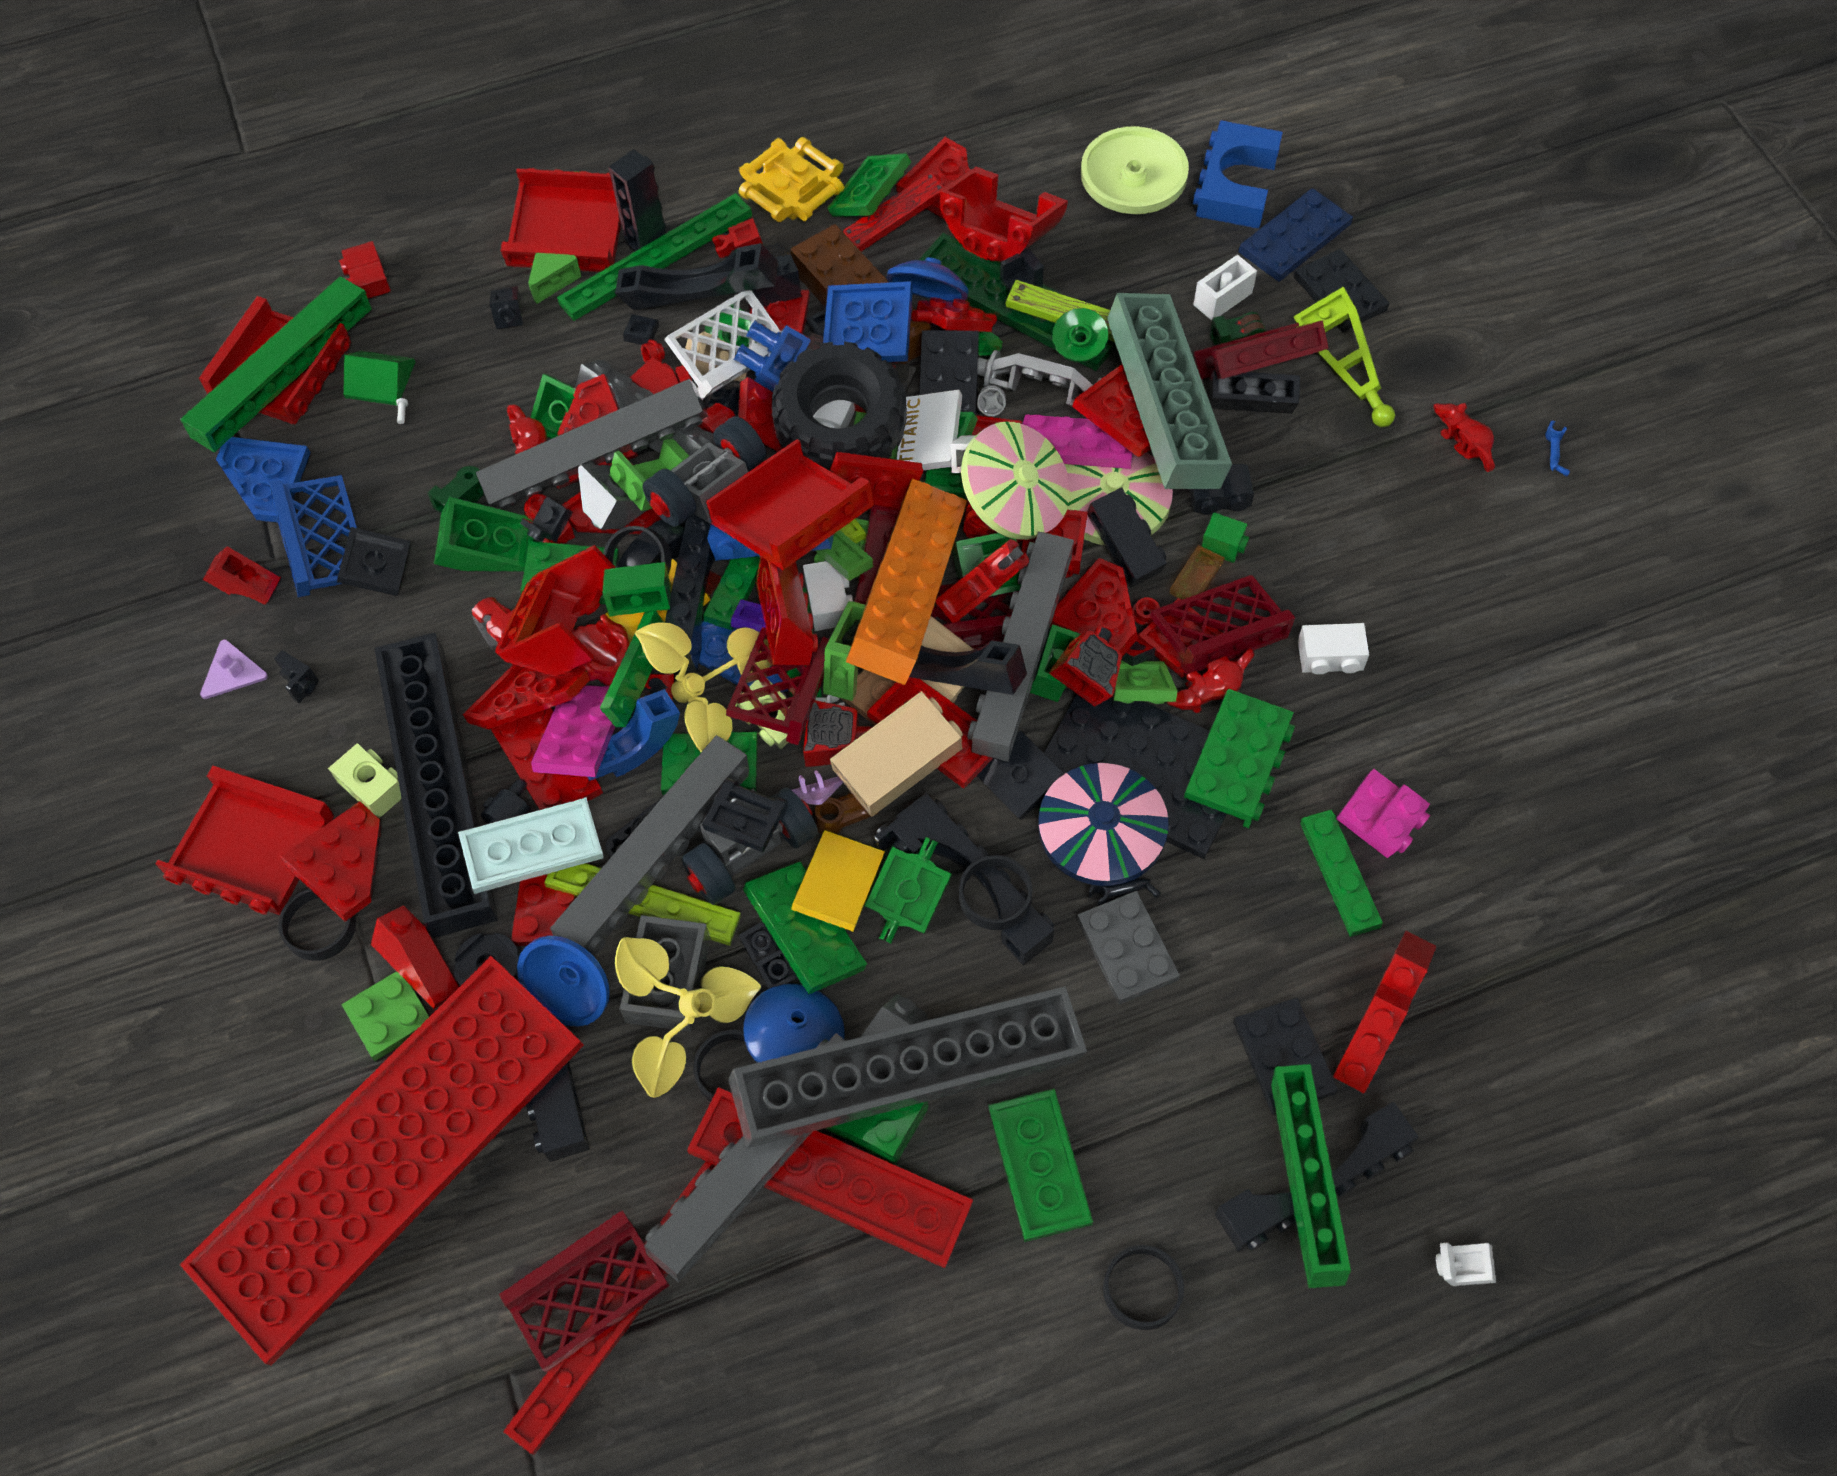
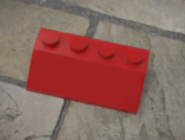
(785, 614)

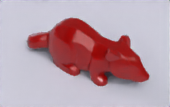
(524, 430)
(1472, 436)
(1214, 683)

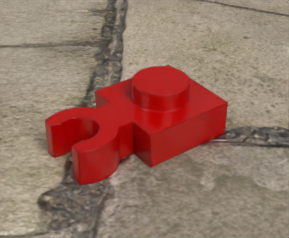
(740, 236)

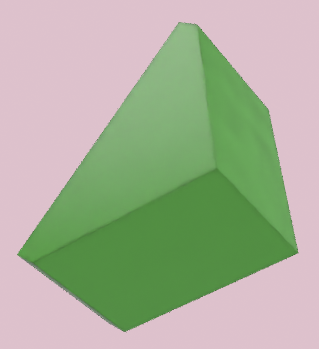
(552, 274)

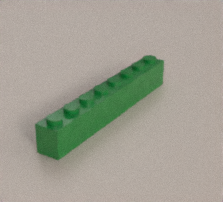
(274, 365)

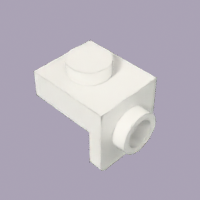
(1466, 1264)

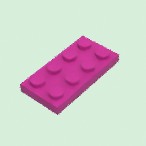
(1081, 441)
(575, 736)

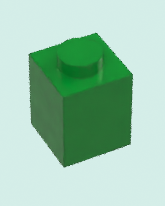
(1225, 537)

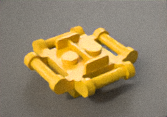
(789, 182)

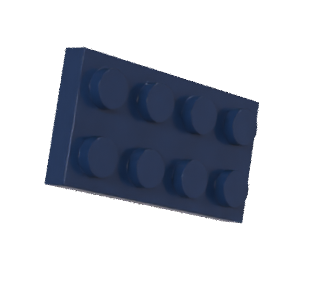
(1295, 234)

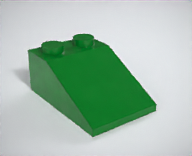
(481, 538)
(884, 1133)

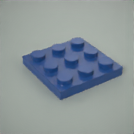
(871, 317)

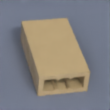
(897, 753)

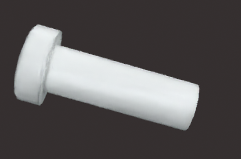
(401, 403)

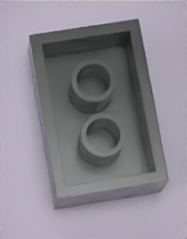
(687, 952)

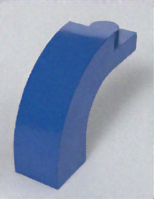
(642, 737)

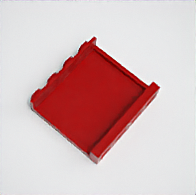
(564, 216)
(254, 331)
(788, 506)
(240, 840)

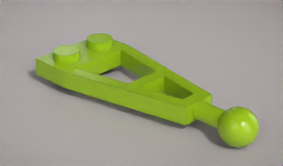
(1333, 311)

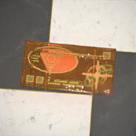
(1197, 573)

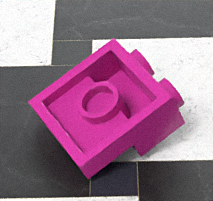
(1384, 814)

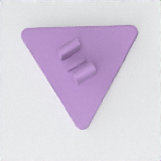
(230, 671)
(817, 792)

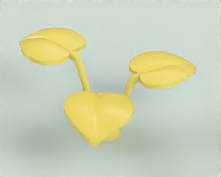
(666, 649)
(723, 996)

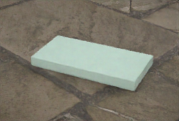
(530, 845)

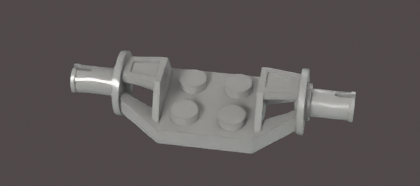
(1033, 369)

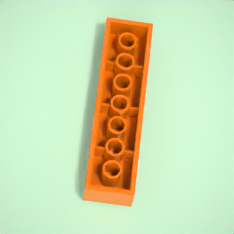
(907, 582)

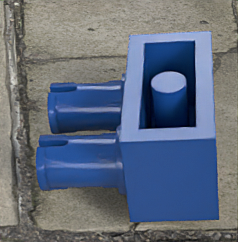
(782, 349)

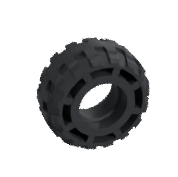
(846, 375)

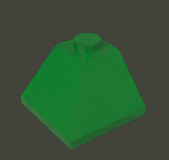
(973, 551)

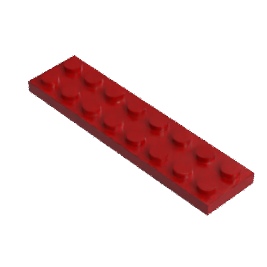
(850, 1186)

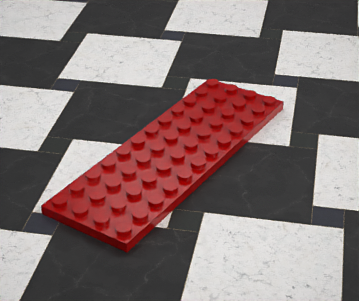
(379, 1160)

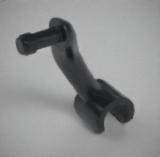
(1131, 886)

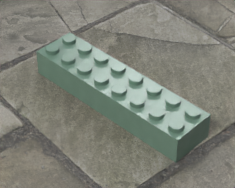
(1168, 392)

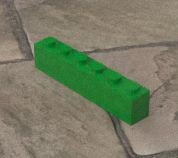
(1310, 1177)

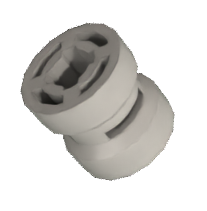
(992, 404)

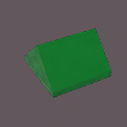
(376, 376)
(552, 403)

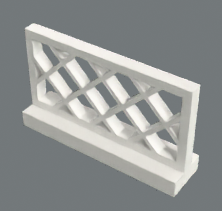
(726, 370)

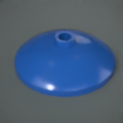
(929, 279)
(564, 979)
(773, 1034)

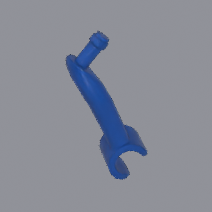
(1555, 437)

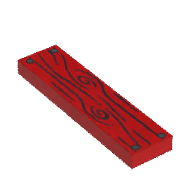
(895, 212)

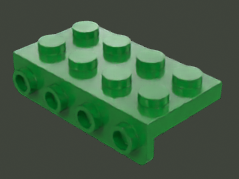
(1240, 756)

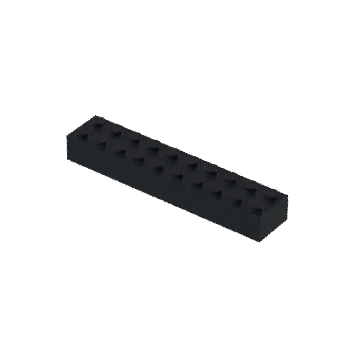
(432, 781)

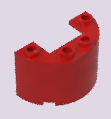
(991, 226)

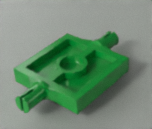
(908, 890)

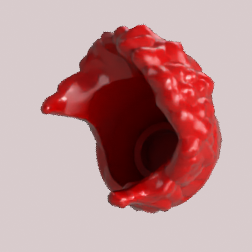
(607, 643)

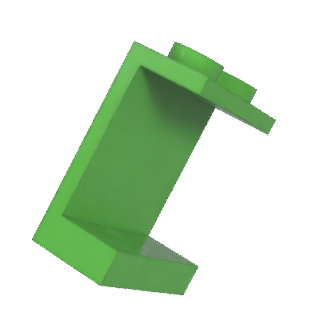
(631, 477)
(840, 676)

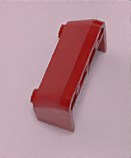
(547, 611)

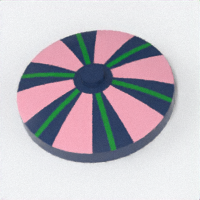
(1103, 824)

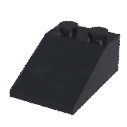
(787, 279)

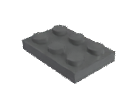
(1128, 947)

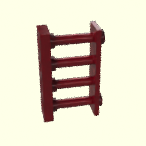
(1261, 350)

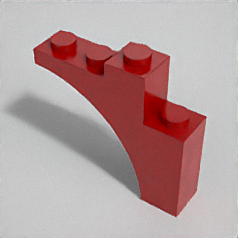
(1385, 1011)

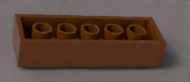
(834, 260)

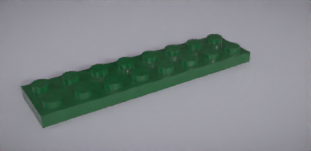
(990, 294)

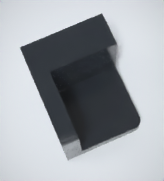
(1022, 267)

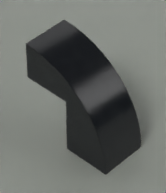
(645, 548)

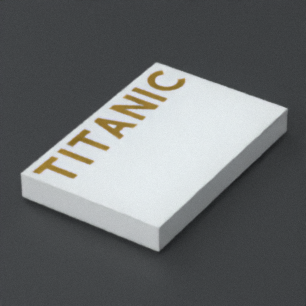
(930, 429)

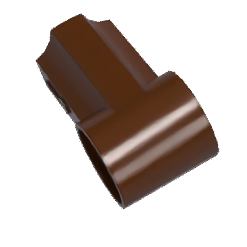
(847, 812)

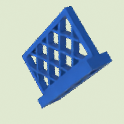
(292, 531)

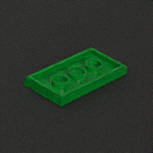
(1040, 1165)

